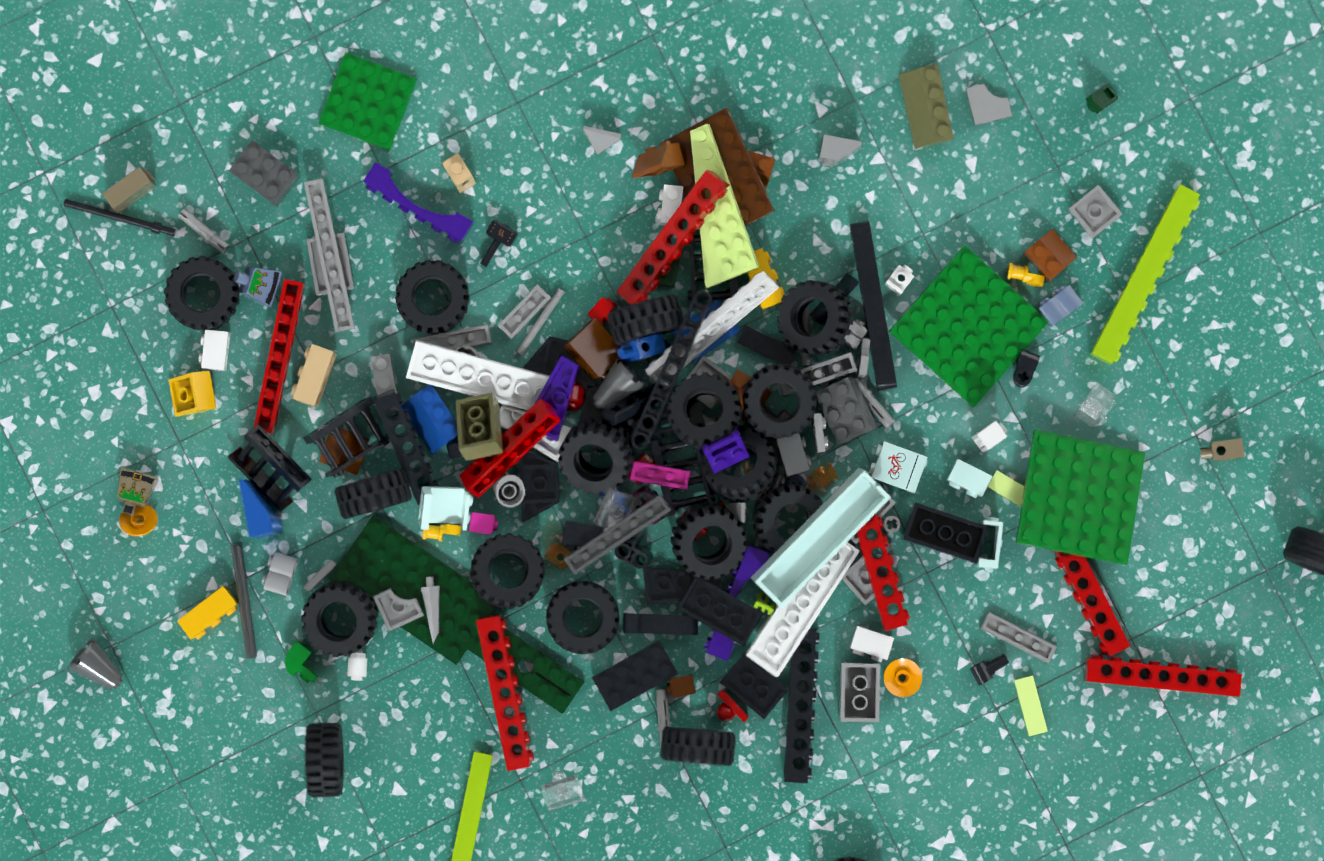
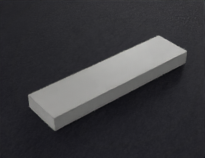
(470, 336)
(1018, 637)

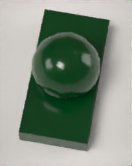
(1101, 99)

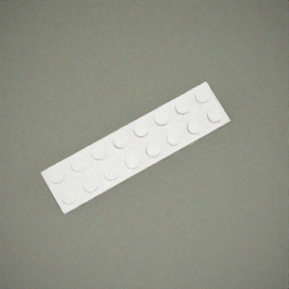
(720, 321)
(475, 375)
(791, 623)

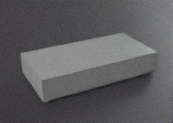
(312, 583)

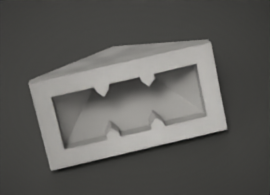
(600, 138)
(740, 510)

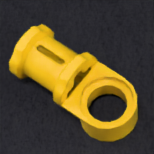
(1021, 273)
(437, 532)

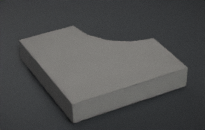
(985, 106)
(863, 358)
(396, 610)

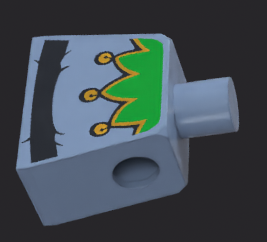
(258, 284)

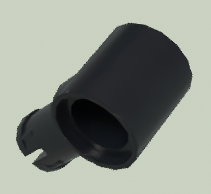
(985, 670)

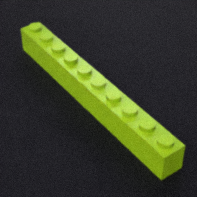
(1145, 274)

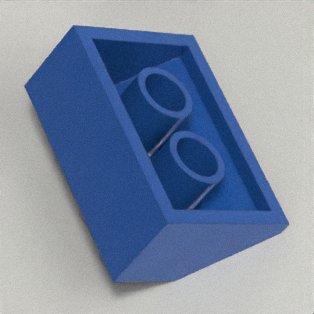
(431, 418)

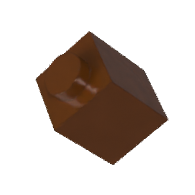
(681, 686)

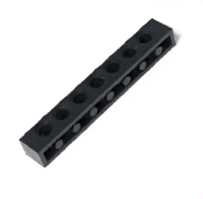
(802, 774)

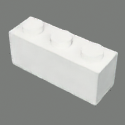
(990, 436)

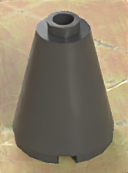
(617, 385)
(96, 666)

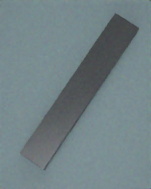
(617, 534)

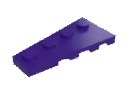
(559, 390)

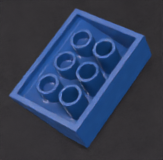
(259, 515)

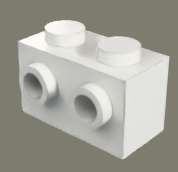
(671, 199)

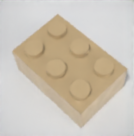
(313, 375)

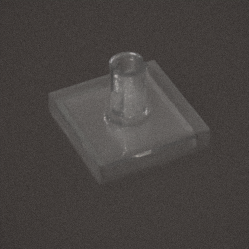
(613, 508)
(562, 791)

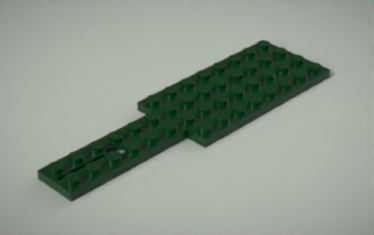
(389, 560)

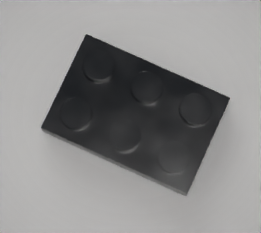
(754, 686)

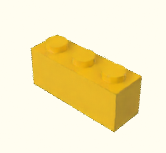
(763, 261)
(208, 613)

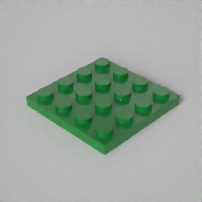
(367, 101)

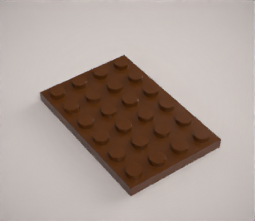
(740, 169)

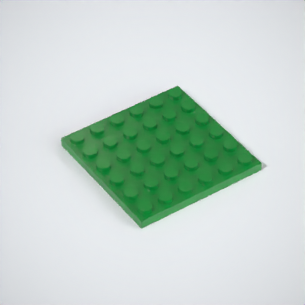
(968, 326)
(1080, 497)

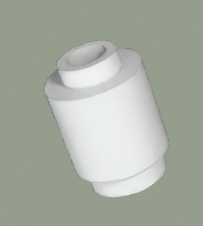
(357, 666)

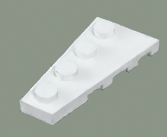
(546, 445)

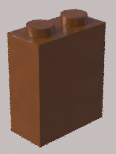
(593, 349)

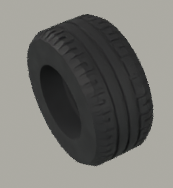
(1306, 549)

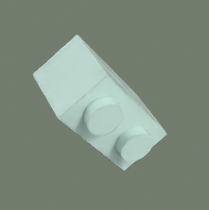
(968, 478)

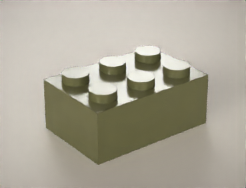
(479, 426)

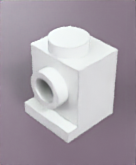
(896, 285)

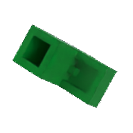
(295, 661)

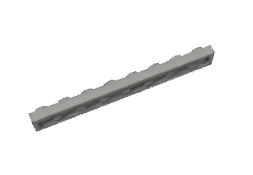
(329, 255)

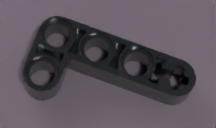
(633, 542)
(660, 624)

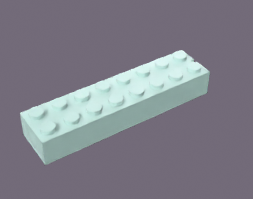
(820, 537)

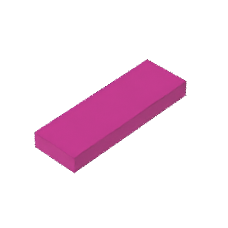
(660, 475)

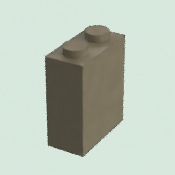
(129, 189)

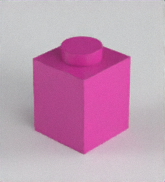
(483, 523)

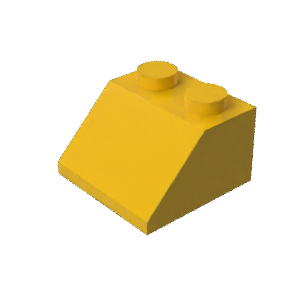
(192, 393)

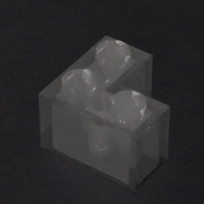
(1095, 406)

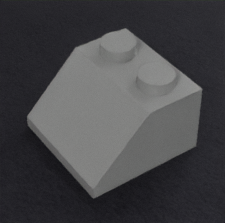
(836, 150)

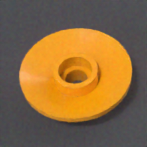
(145, 516)
(912, 681)

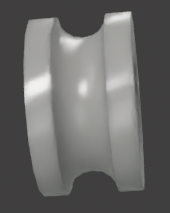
(890, 518)

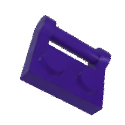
(727, 453)

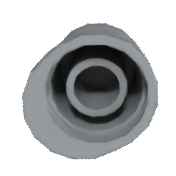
(509, 490)

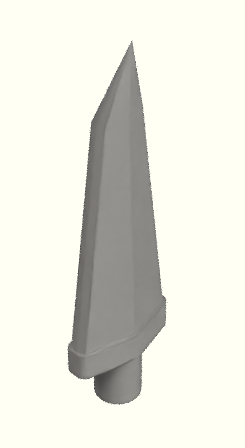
(431, 602)

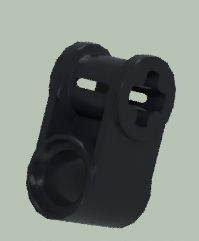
(1026, 365)

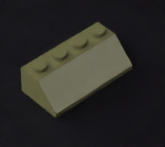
(926, 107)

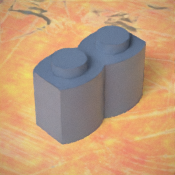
(1060, 305)

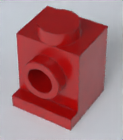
(601, 310)

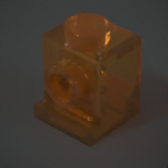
(823, 476)
(552, 555)

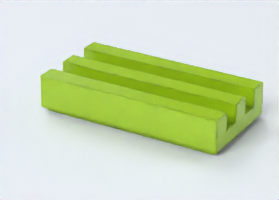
(764, 605)

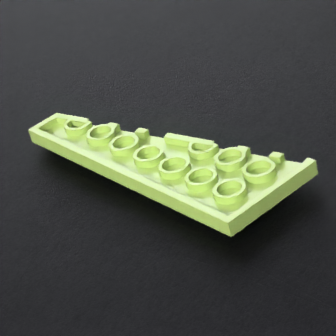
(723, 235)

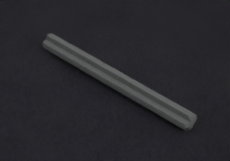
(243, 599)

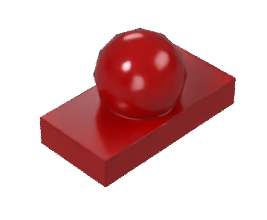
(727, 710)

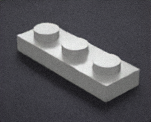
(524, 311)

